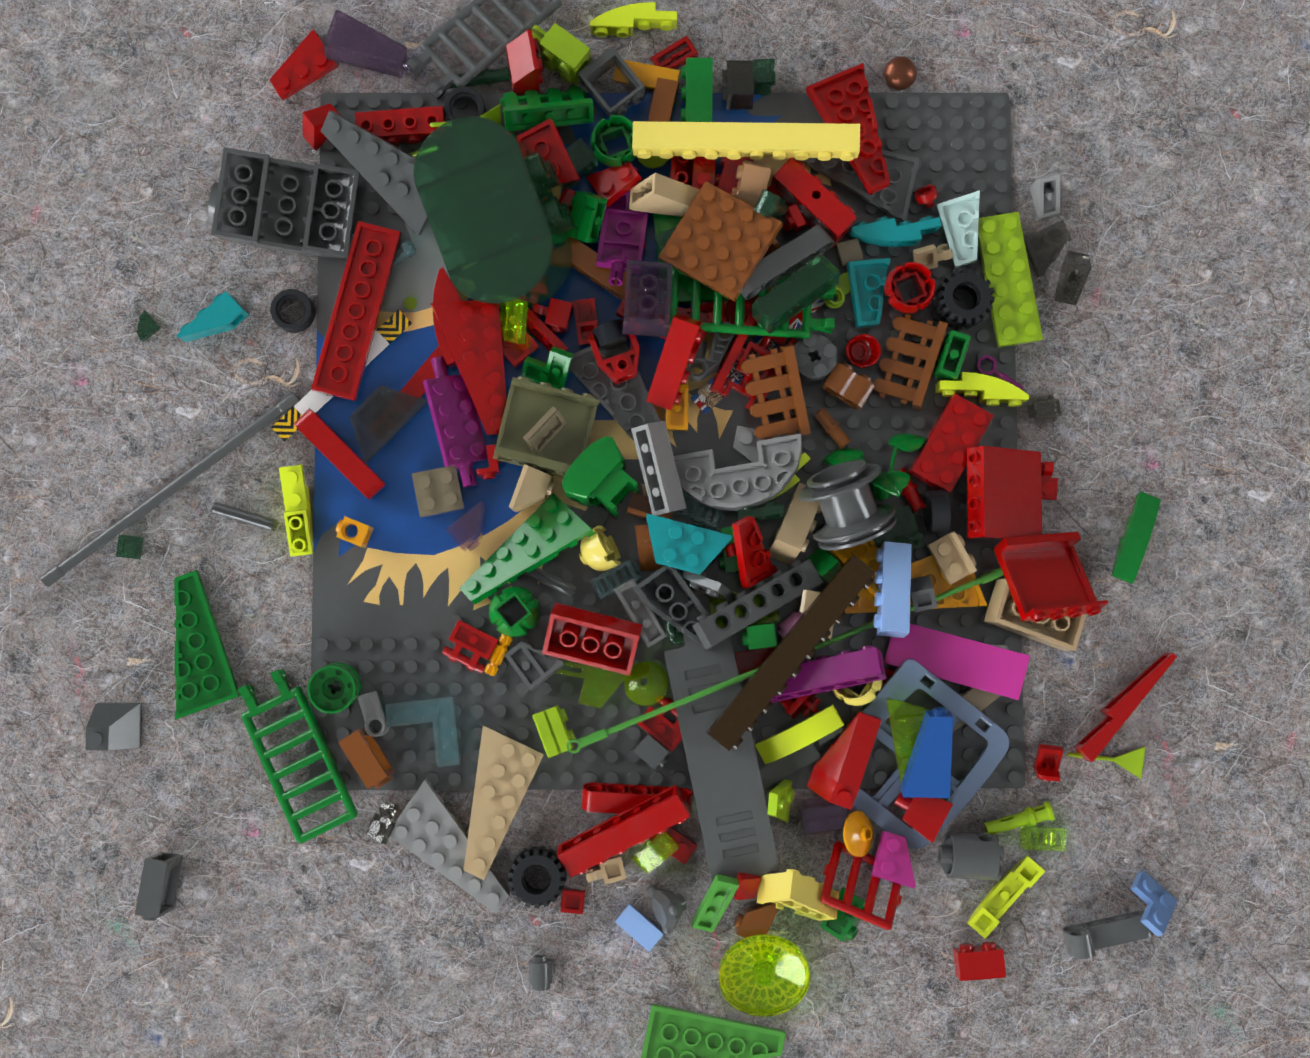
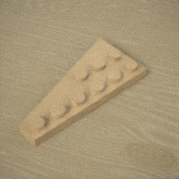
(500, 785)

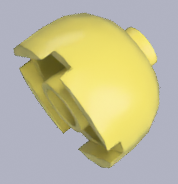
(599, 551)

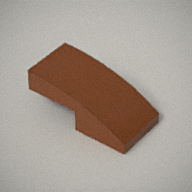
(663, 100)

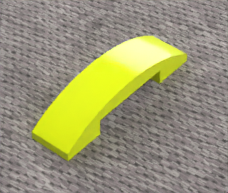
(799, 735)
(1004, 894)

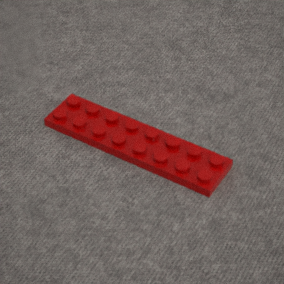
(356, 311)

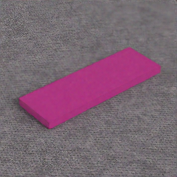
(961, 660)

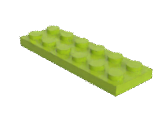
(1008, 270)

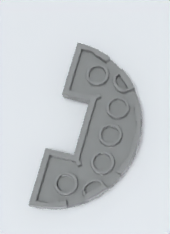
(742, 484)

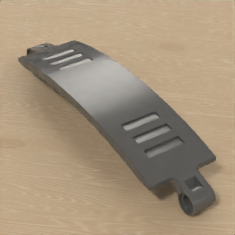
(723, 781)

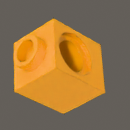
(362, 536)

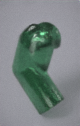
(673, 637)

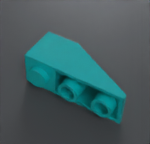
(217, 318)

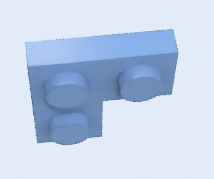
(1159, 903)

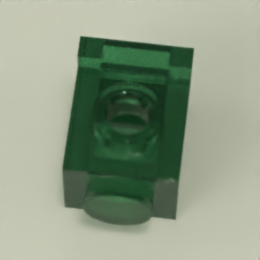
(763, 76)

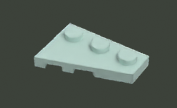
(960, 227)

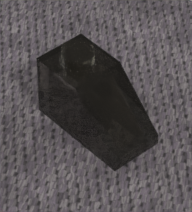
(1072, 277)

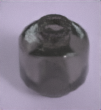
(1044, 409)

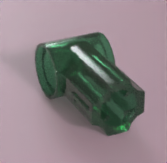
(770, 204)

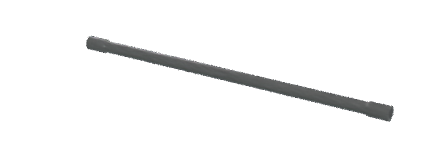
(61, 569)

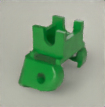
(599, 475)

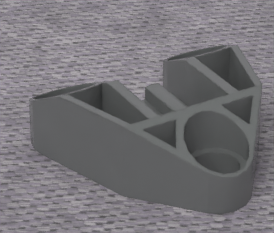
(718, 352)

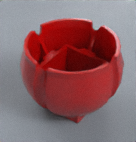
(922, 281)

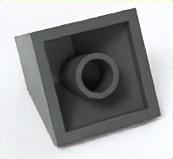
(114, 726)

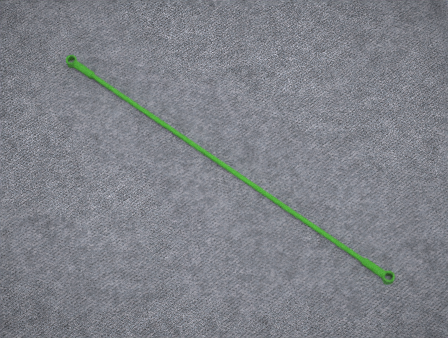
(601, 734)

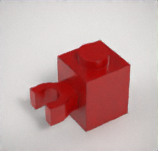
(557, 315)

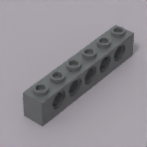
(711, 634)

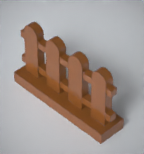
(912, 350)
(779, 382)

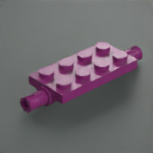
(621, 237)
(455, 421)

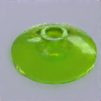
(653, 690)

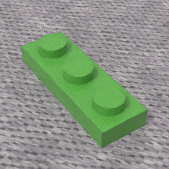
(715, 903)

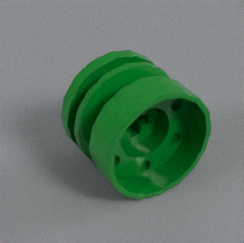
(323, 694)

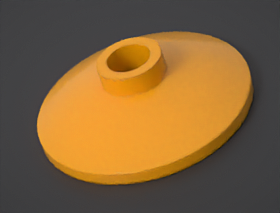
(858, 834)

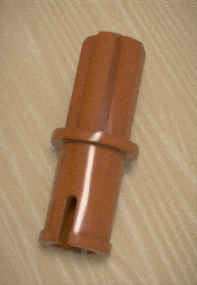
(831, 427)

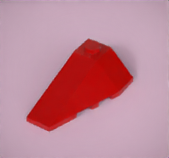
(842, 767)

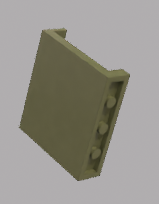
(526, 406)

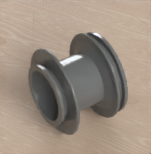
(848, 505)

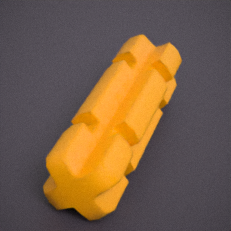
(498, 655)

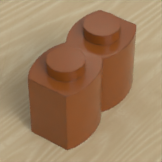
(848, 386)

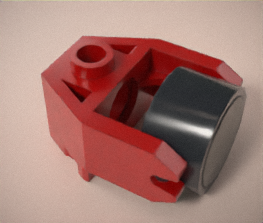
(609, 336)

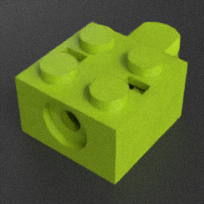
(562, 52)

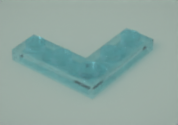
(442, 715)

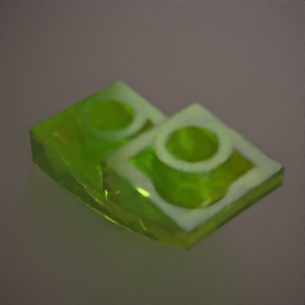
(655, 852)

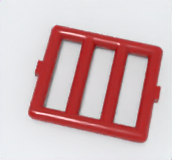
(845, 905)

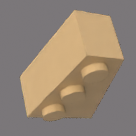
(794, 528)

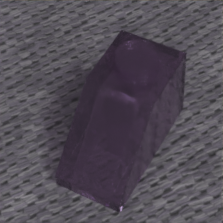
(469, 528)

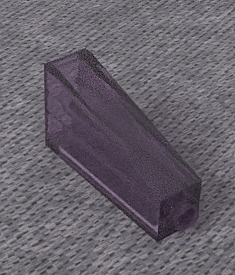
(364, 47)

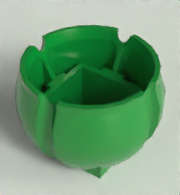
(609, 130)
(528, 621)

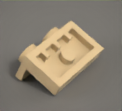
(952, 557)

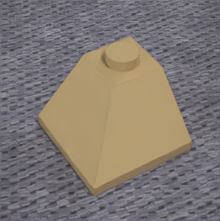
(531, 488)

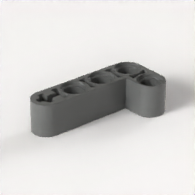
(1089, 936)

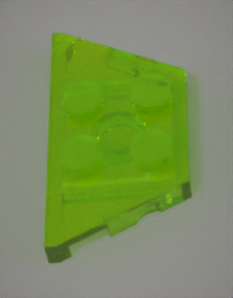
(905, 724)

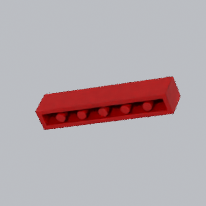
(623, 831)

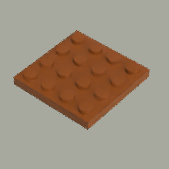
(720, 241)

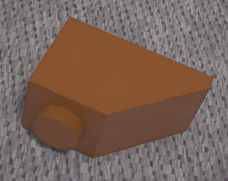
(645, 549)
(755, 920)

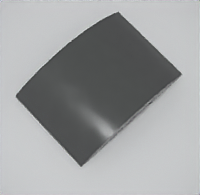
(284, 204)

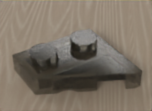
(1045, 246)

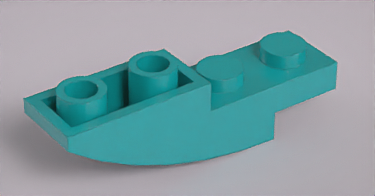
(887, 234)

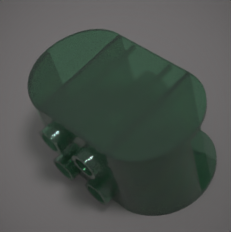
(494, 212)

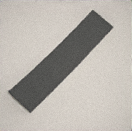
(788, 765)

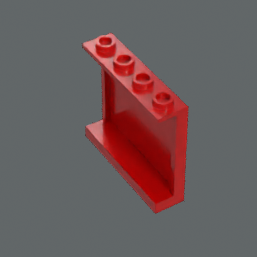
(1003, 492)
(1047, 576)

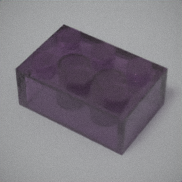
(647, 298)

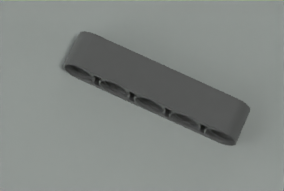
(787, 260)

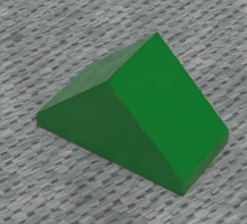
(825, 564)

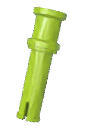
(1029, 816)

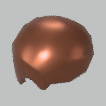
(900, 73)

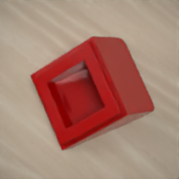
(747, 886)

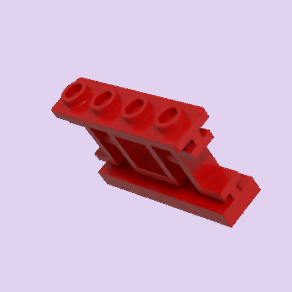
(738, 353)

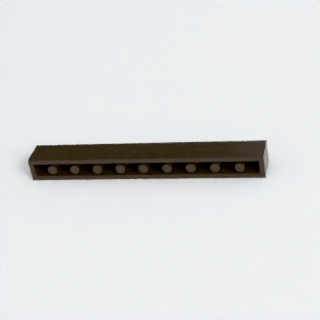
(790, 653)

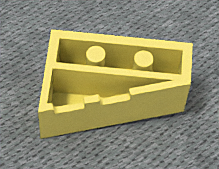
(796, 892)

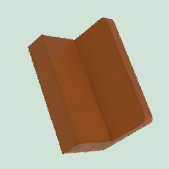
(640, 506)

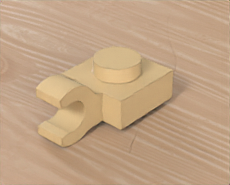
(931, 255)
(610, 871)

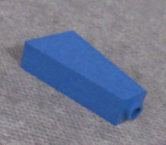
(931, 758)

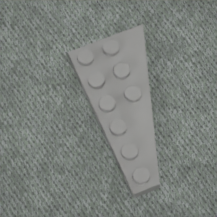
(441, 842)

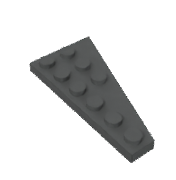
(382, 165)
(622, 401)

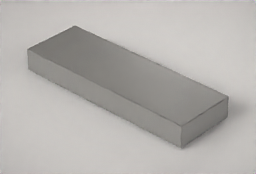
(640, 613)

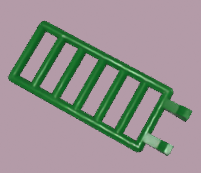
(824, 325)
(254, 708)

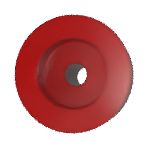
(926, 195)

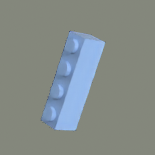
(893, 589)

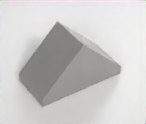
(1046, 195)

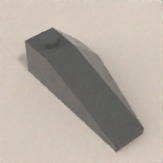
(672, 600)

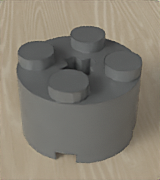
(825, 358)

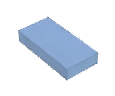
(639, 927)

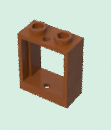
(367, 758)

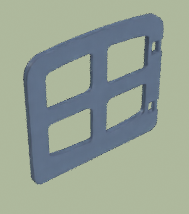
(900, 687)

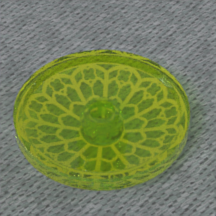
(764, 975)

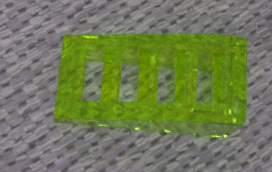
(1025, 838)

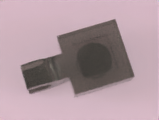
(382, 823)

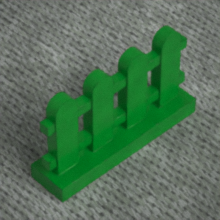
(563, 113)

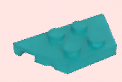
(683, 544)

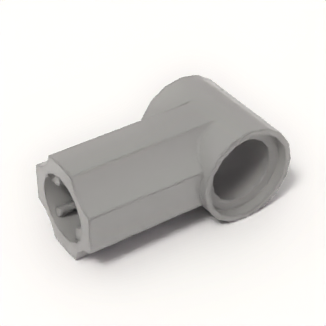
(373, 711)

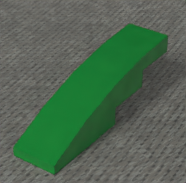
(1136, 537)

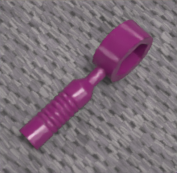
(1002, 376)

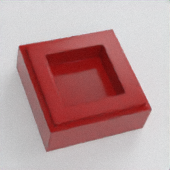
(572, 901)

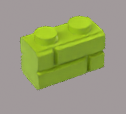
(553, 730)

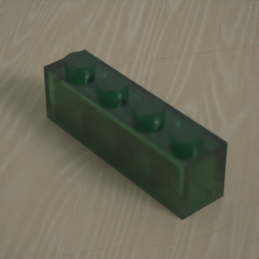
(795, 293)

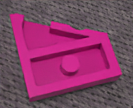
(893, 860)

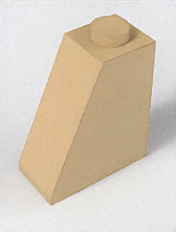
(662, 196)

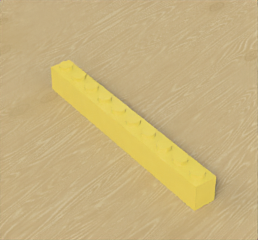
(746, 140)

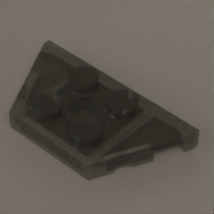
(382, 418)

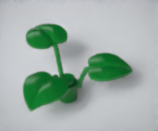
(885, 483)

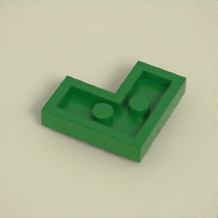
(553, 372)

